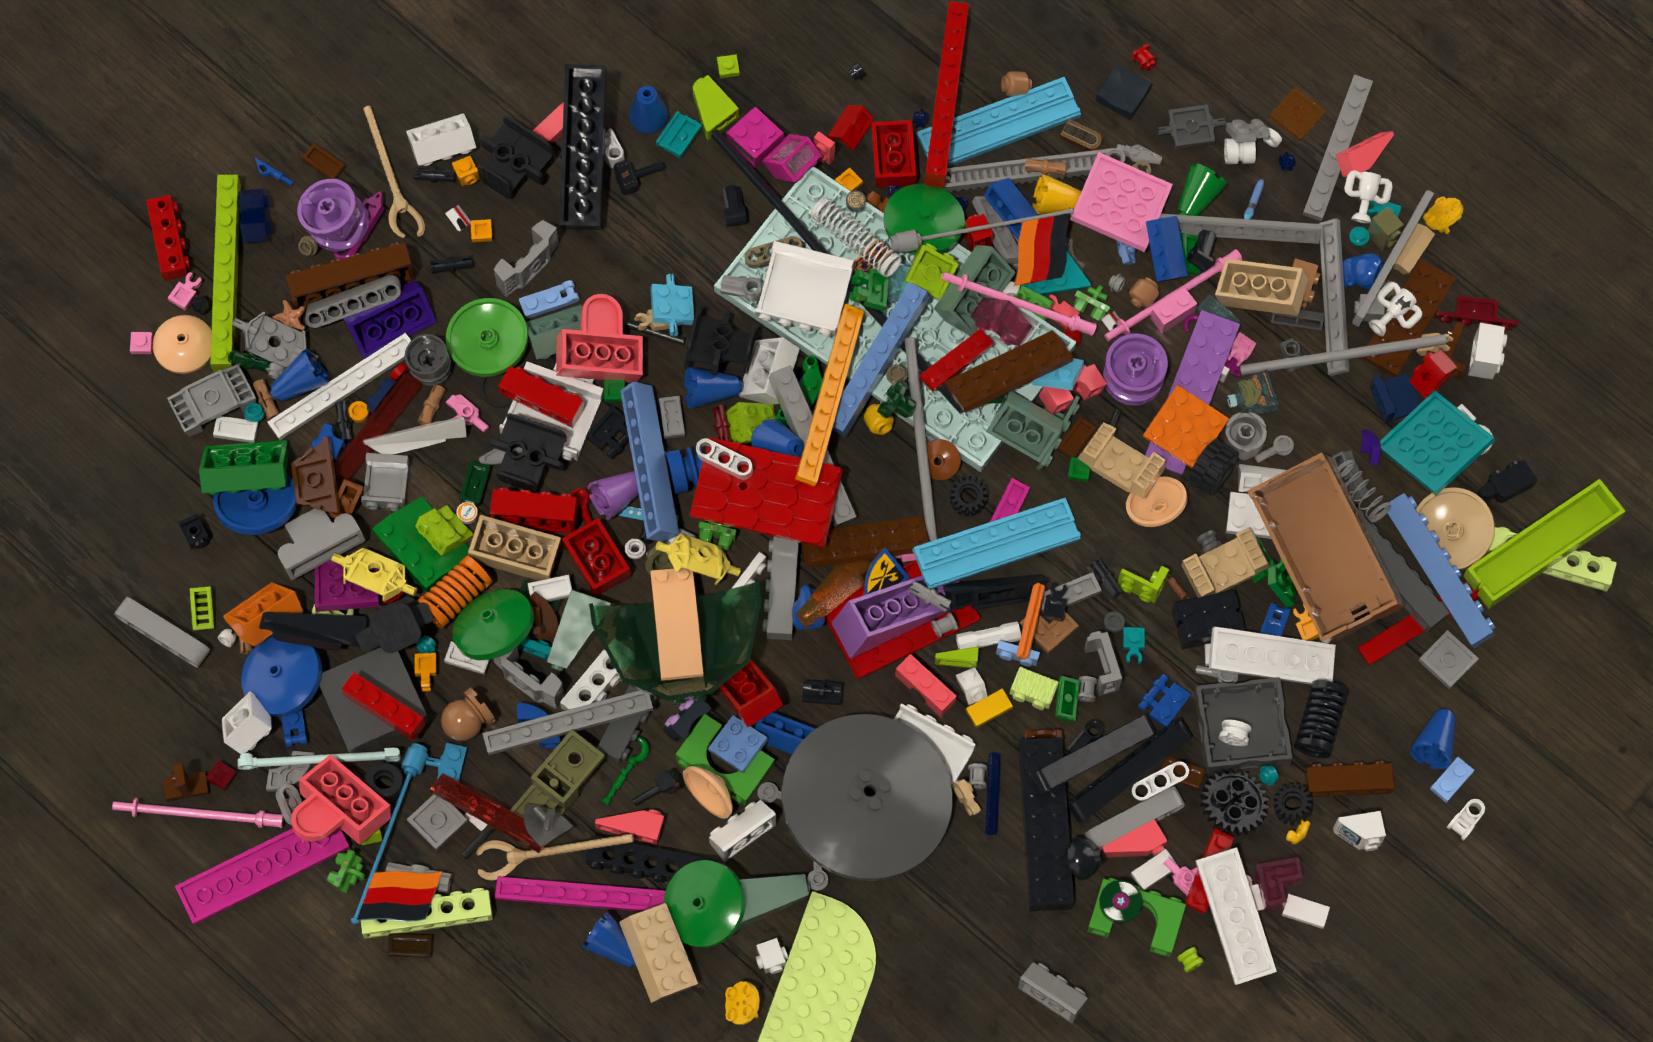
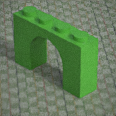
(740, 785)
(1166, 912)

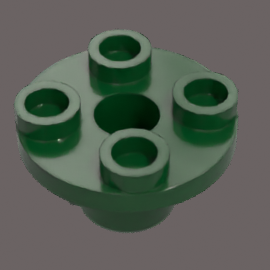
(897, 401)

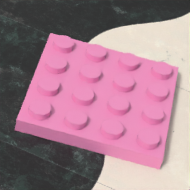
(1120, 201)

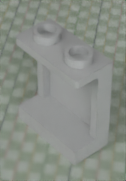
(385, 481)
(1112, 679)

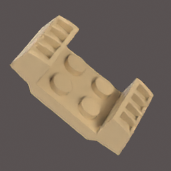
(1121, 462)
(1226, 565)

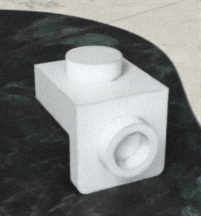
(972, 685)

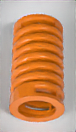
(462, 593)

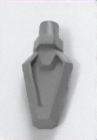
(1140, 153)
(496, 456)

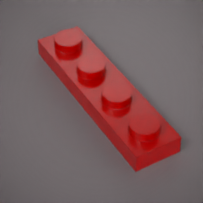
(956, 360)
(1196, 897)

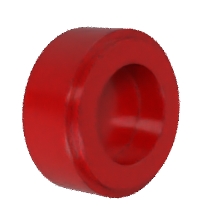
(399, 371)

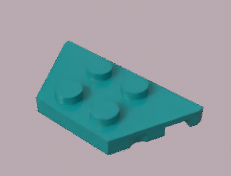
(1071, 280)

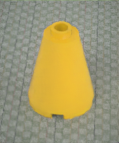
(1054, 196)

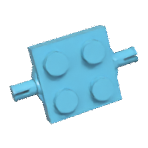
(672, 304)

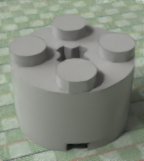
(1241, 425)

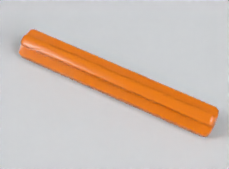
(1030, 621)

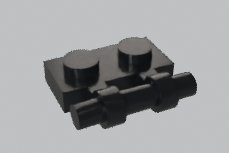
(606, 429)

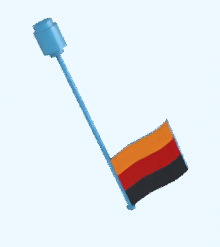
(399, 893)

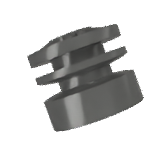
(426, 350)

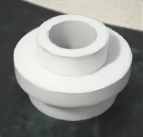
(635, 543)

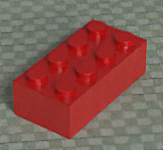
(535, 511)

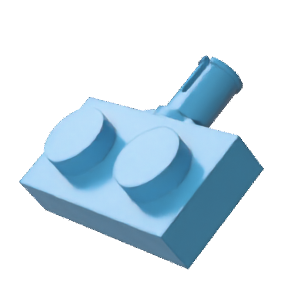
(450, 762)

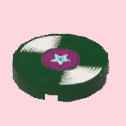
(1120, 901)

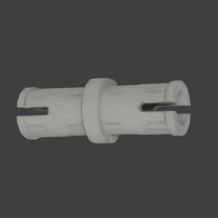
(929, 596)

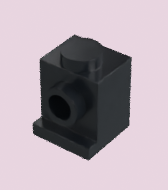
(190, 525)

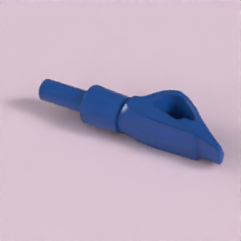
(272, 172)

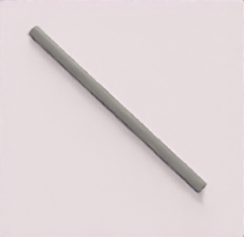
(1343, 354)
(920, 439)

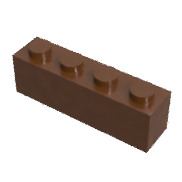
(1349, 779)

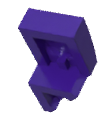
(1371, 445)

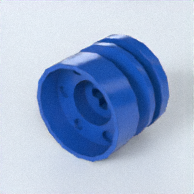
(683, 469)

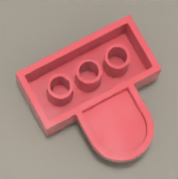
(599, 346)
(337, 800)

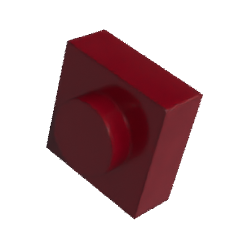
(220, 775)

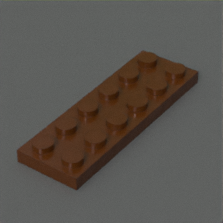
(1429, 288)
(1008, 371)
(867, 541)

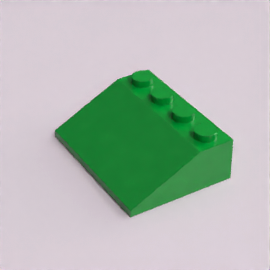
(244, 467)
(410, 548)

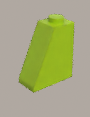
(713, 106)

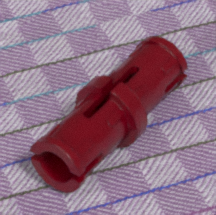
(721, 425)

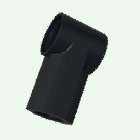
(734, 210)
(1201, 254)
(1084, 738)

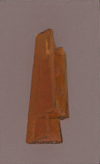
(834, 589)

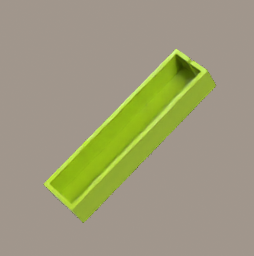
(1544, 543)

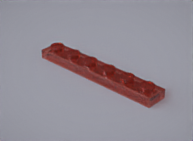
(377, 425)
(484, 810)

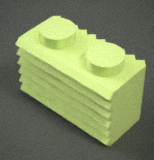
(1034, 688)

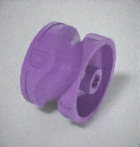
(333, 215)
(1135, 369)

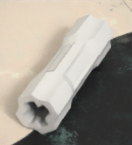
(1006, 632)

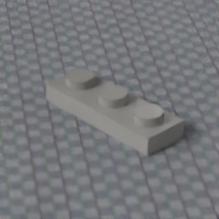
(1077, 590)

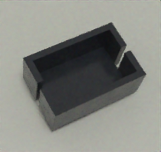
(1202, 615)

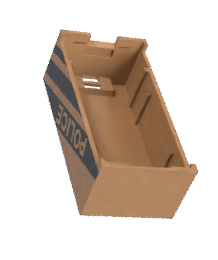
(1326, 548)

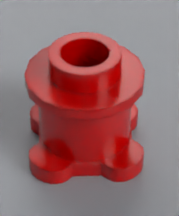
(1144, 58)

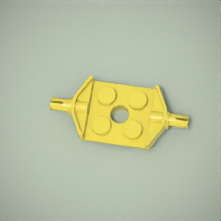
(685, 554)
(387, 581)

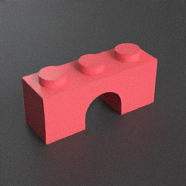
(1088, 385)
(935, 693)

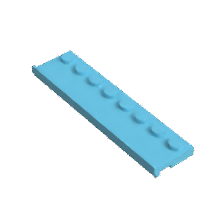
(1008, 121)
(996, 543)

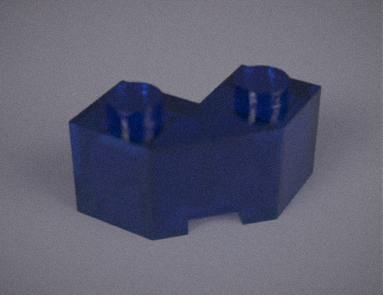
(254, 215)

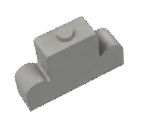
(317, 540)

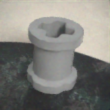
(944, 625)
(1087, 688)
(977, 775)

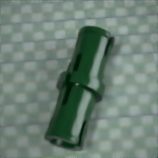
(248, 360)

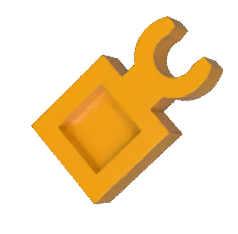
(1306, 626)

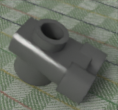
(1294, 345)

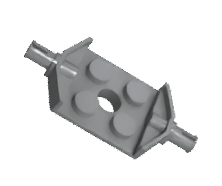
(262, 329)

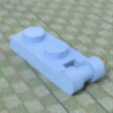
(548, 300)

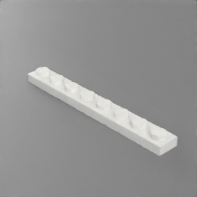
(339, 388)

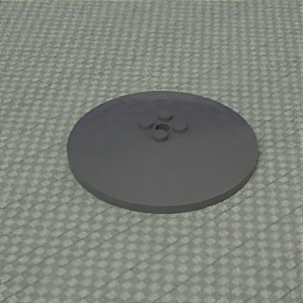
(860, 833)

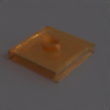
(1297, 114)

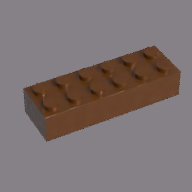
(348, 273)

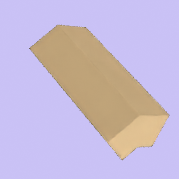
(1413, 249)

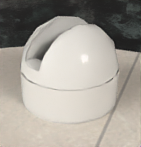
(227, 638)

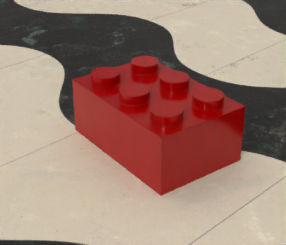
(893, 153)
(596, 557)
(750, 695)

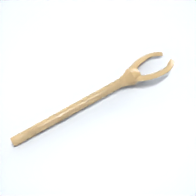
(399, 205)
(516, 856)

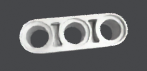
(717, 451)
(1168, 773)

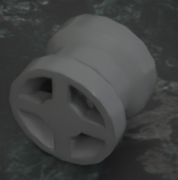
(1208, 541)

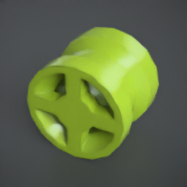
(1190, 959)

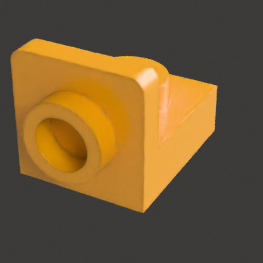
(466, 171)

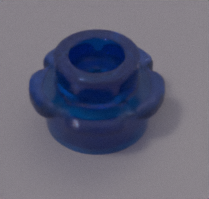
(919, 118)
(1287, 161)

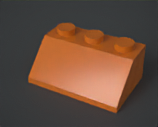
(247, 615)

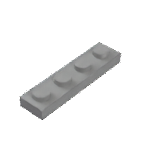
(1002, 236)

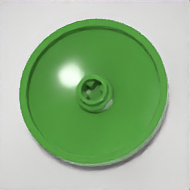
(487, 337)

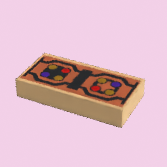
(860, 264)

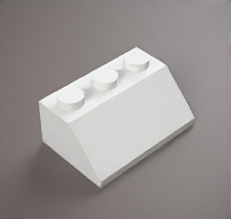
(441, 140)
(766, 357)
(742, 830)

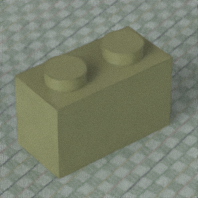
(1385, 229)

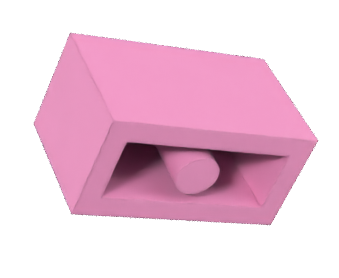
(1173, 310)

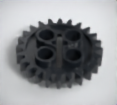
(1246, 817)

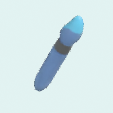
(1254, 199)

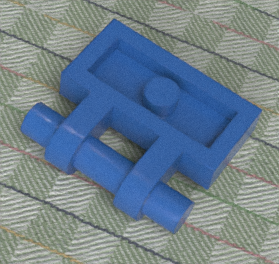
(1169, 705)

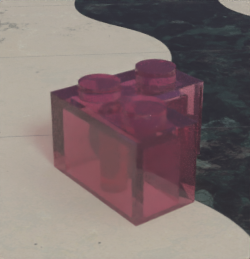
(1001, 318)
(1273, 878)

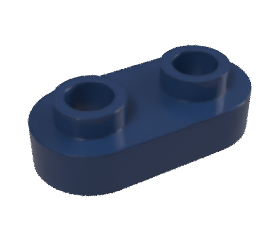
(384, 389)

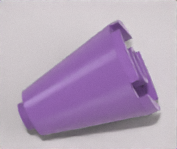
(613, 493)

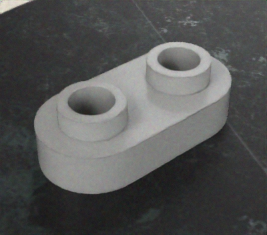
(288, 805)

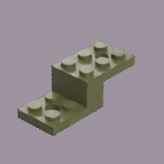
(557, 780)

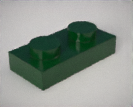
(475, 483)

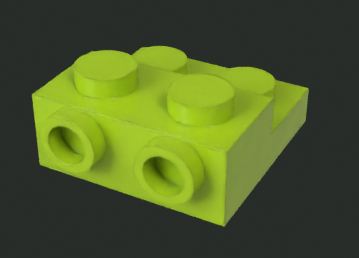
(928, 270)
(443, 529)

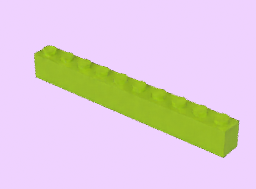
(225, 271)

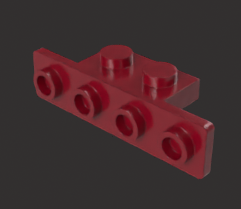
(1476, 311)

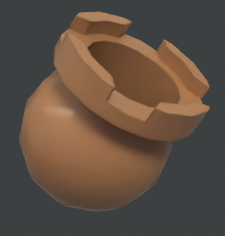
(464, 718)

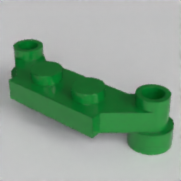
(809, 385)

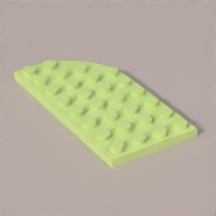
(823, 977)

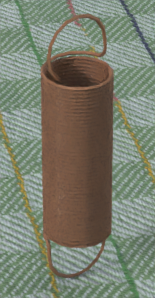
(1177, 588)

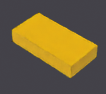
(989, 708)

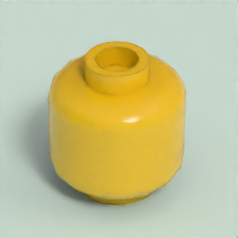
(876, 422)

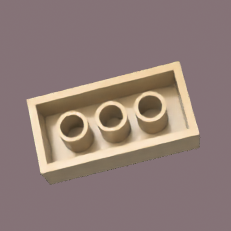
(1262, 287)
(514, 548)
(658, 952)

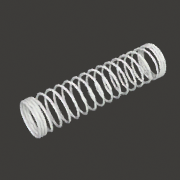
(819, 216)

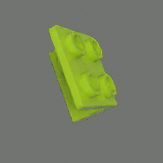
(744, 419)
(1144, 589)

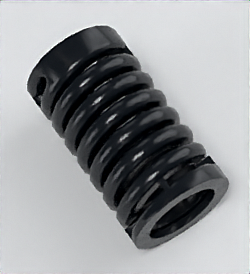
(1321, 718)

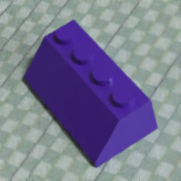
(388, 321)

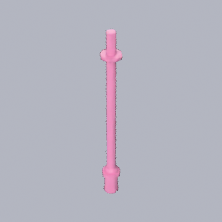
(1073, 322)
(1125, 325)
(261, 818)

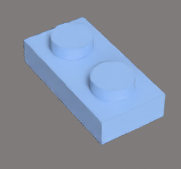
(1008, 652)
(1452, 779)

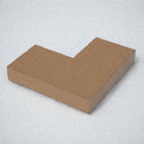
(1051, 635)

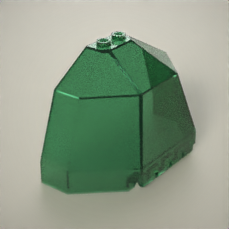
(726, 641)

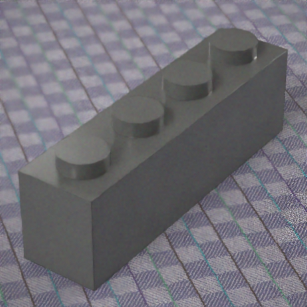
(622, 733)

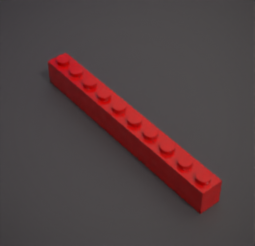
(946, 94)

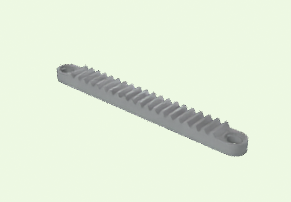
(984, 174)

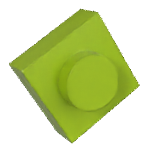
(728, 66)

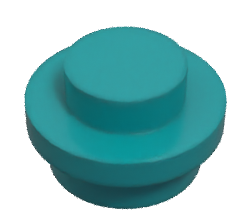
(1359, 236)
(254, 412)
(426, 644)
(1268, 775)

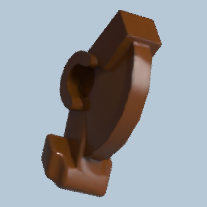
(1033, 734)

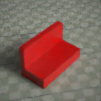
(851, 126)

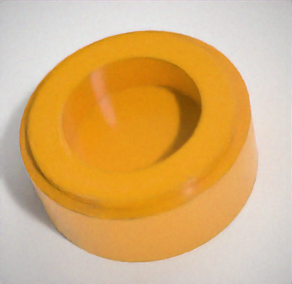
(358, 412)

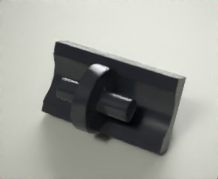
(821, 692)

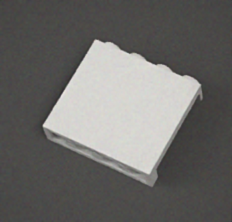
(804, 288)
(576, 436)
(951, 747)

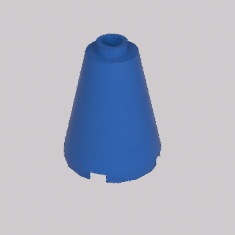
(648, 111)
(299, 377)
(709, 388)
(777, 438)
(1436, 741)
(609, 942)

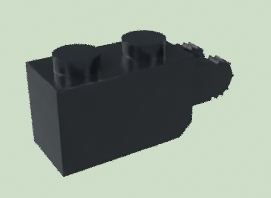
(1508, 483)

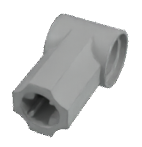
(739, 287)

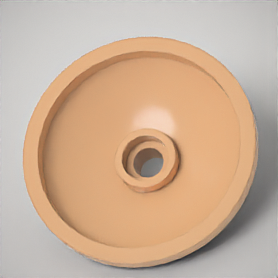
(184, 355)
(1161, 504)
(708, 790)

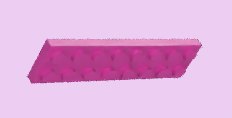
(255, 872)

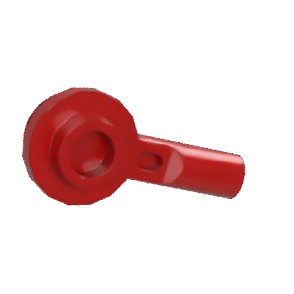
(583, 500)

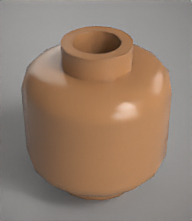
(1016, 83)
(1144, 293)

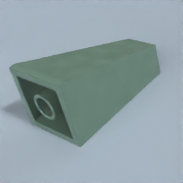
(574, 630)
(771, 895)

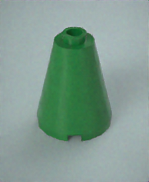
(1199, 190)

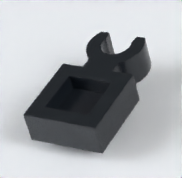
(1055, 605)

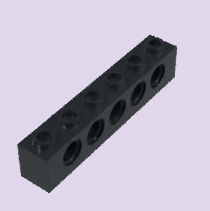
(643, 854)

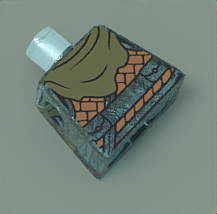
(1255, 394)

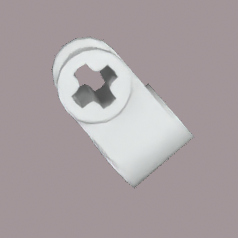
(612, 148)
(1464, 821)

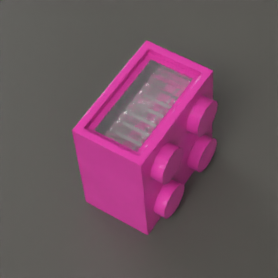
(755, 137)
(792, 158)

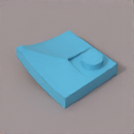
(1063, 377)

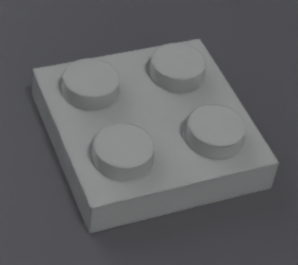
(1448, 659)
(437, 821)

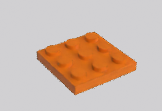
(1185, 426)

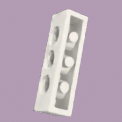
(586, 686)

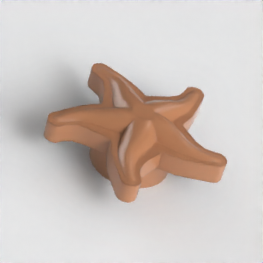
(291, 316)

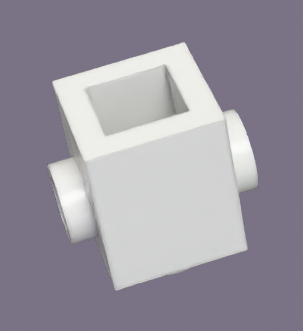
(771, 956)

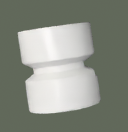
(1238, 152)

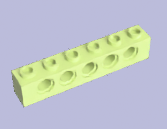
(1579, 574)
(437, 919)

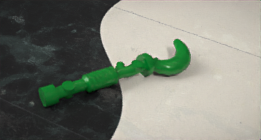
(645, 749)

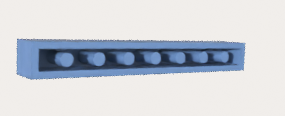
(879, 357)
(649, 462)
(1439, 571)

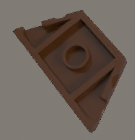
(316, 479)

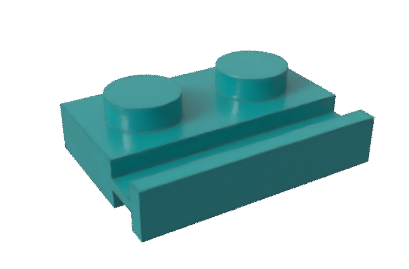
(679, 134)

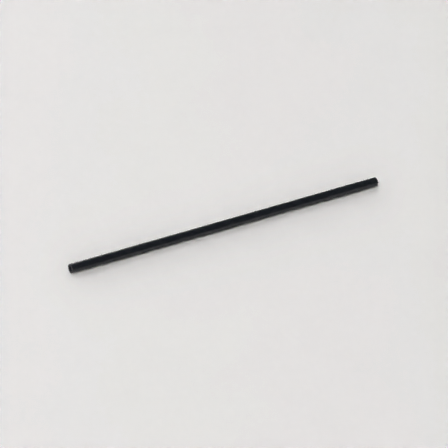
(806, 235)

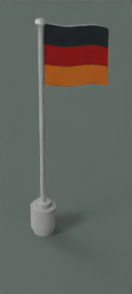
(1039, 244)

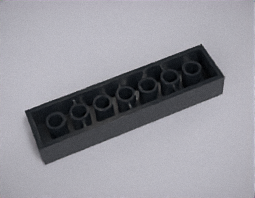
(583, 147)
(1045, 829)

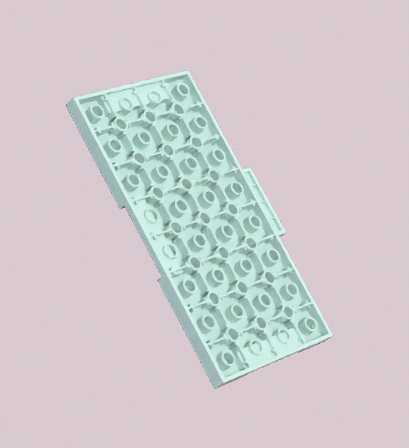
(932, 334)

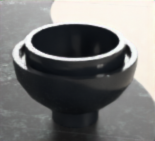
(1084, 858)

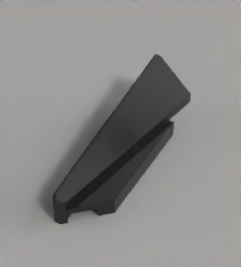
(992, 592)
(314, 629)

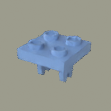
(737, 744)

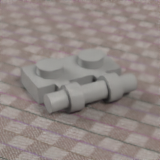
(1244, 132)

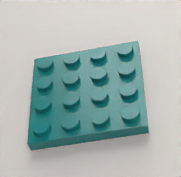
(1435, 443)

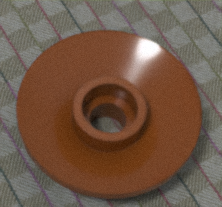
(949, 456)

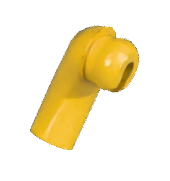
(1299, 835)

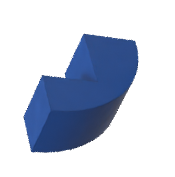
(529, 712)

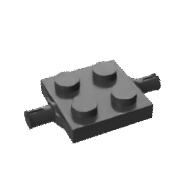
(1191, 126)

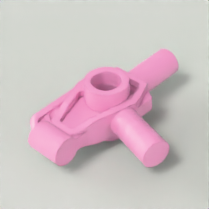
(467, 410)
(1182, 876)

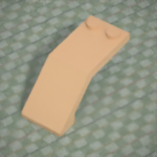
(676, 624)

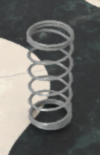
(1372, 515)

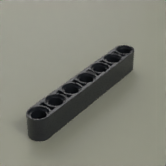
(1092, 754)
(1129, 770)

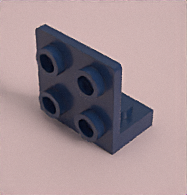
(1394, 397)

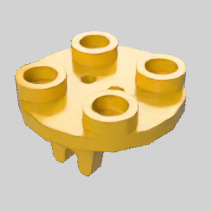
(1443, 214)
(742, 1003)

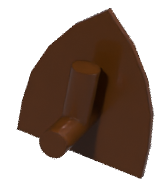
(545, 620)

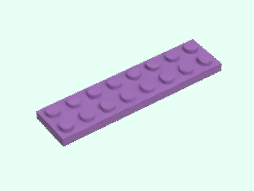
(1201, 368)

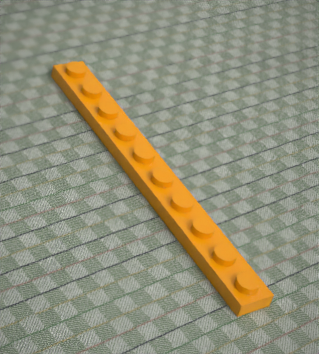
(829, 395)

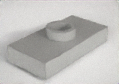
(672, 417)

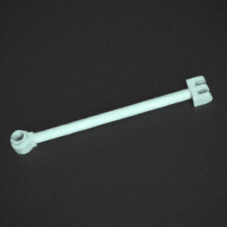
(247, 761)

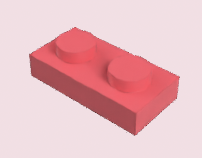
(825, 147)

